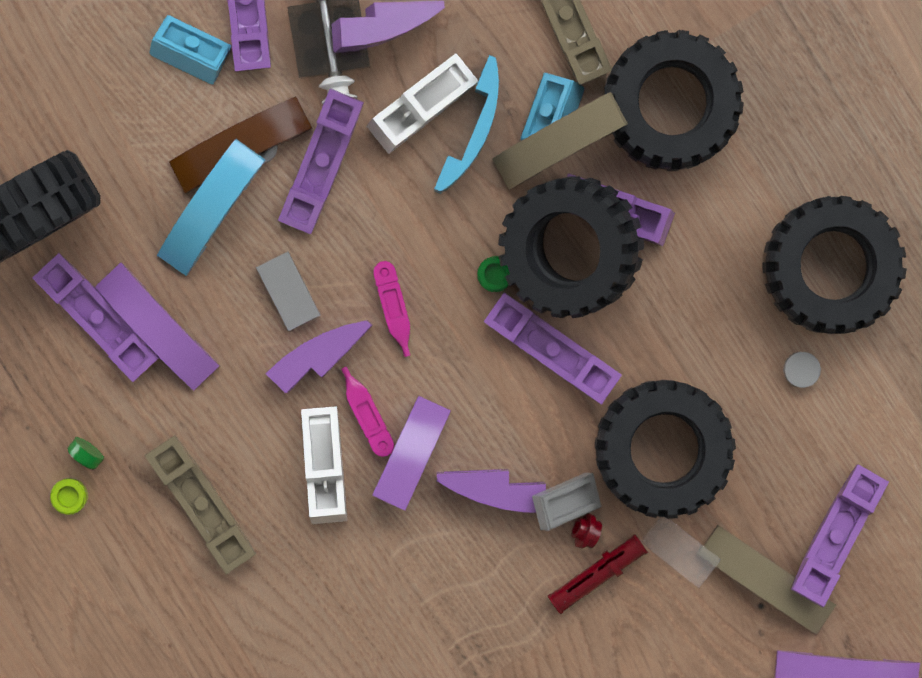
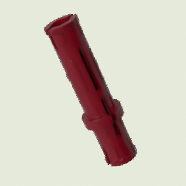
(597, 574)

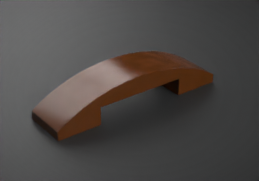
(258, 133)

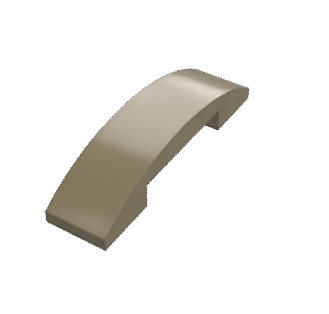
(577, 39)
(559, 140)
(201, 504)
(765, 579)

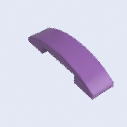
(249, 34)
(321, 161)
(95, 316)
(156, 327)
(552, 348)
(837, 535)
(807, 665)

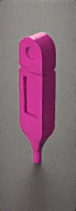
(393, 304)
(368, 416)

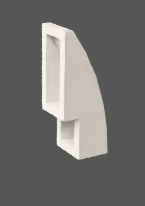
(422, 103)
(324, 465)

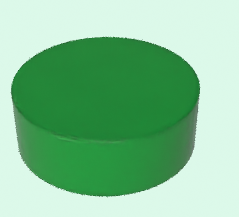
(492, 275)
(85, 453)

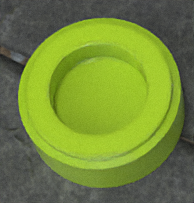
(69, 496)

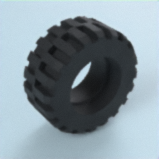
(721, 92)
(44, 202)
(526, 253)
(881, 253)
(713, 456)

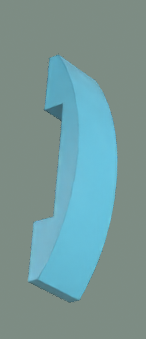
(487, 86)
(210, 206)

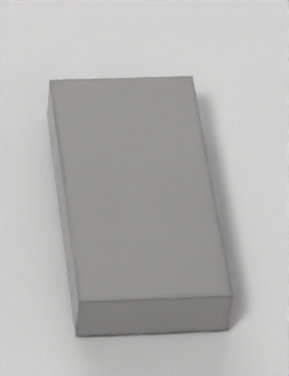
(288, 291)
(566, 501)

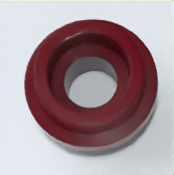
(586, 531)

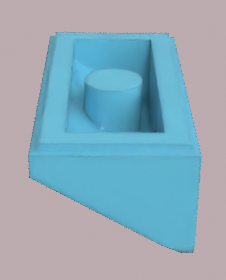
(189, 49)
(553, 100)

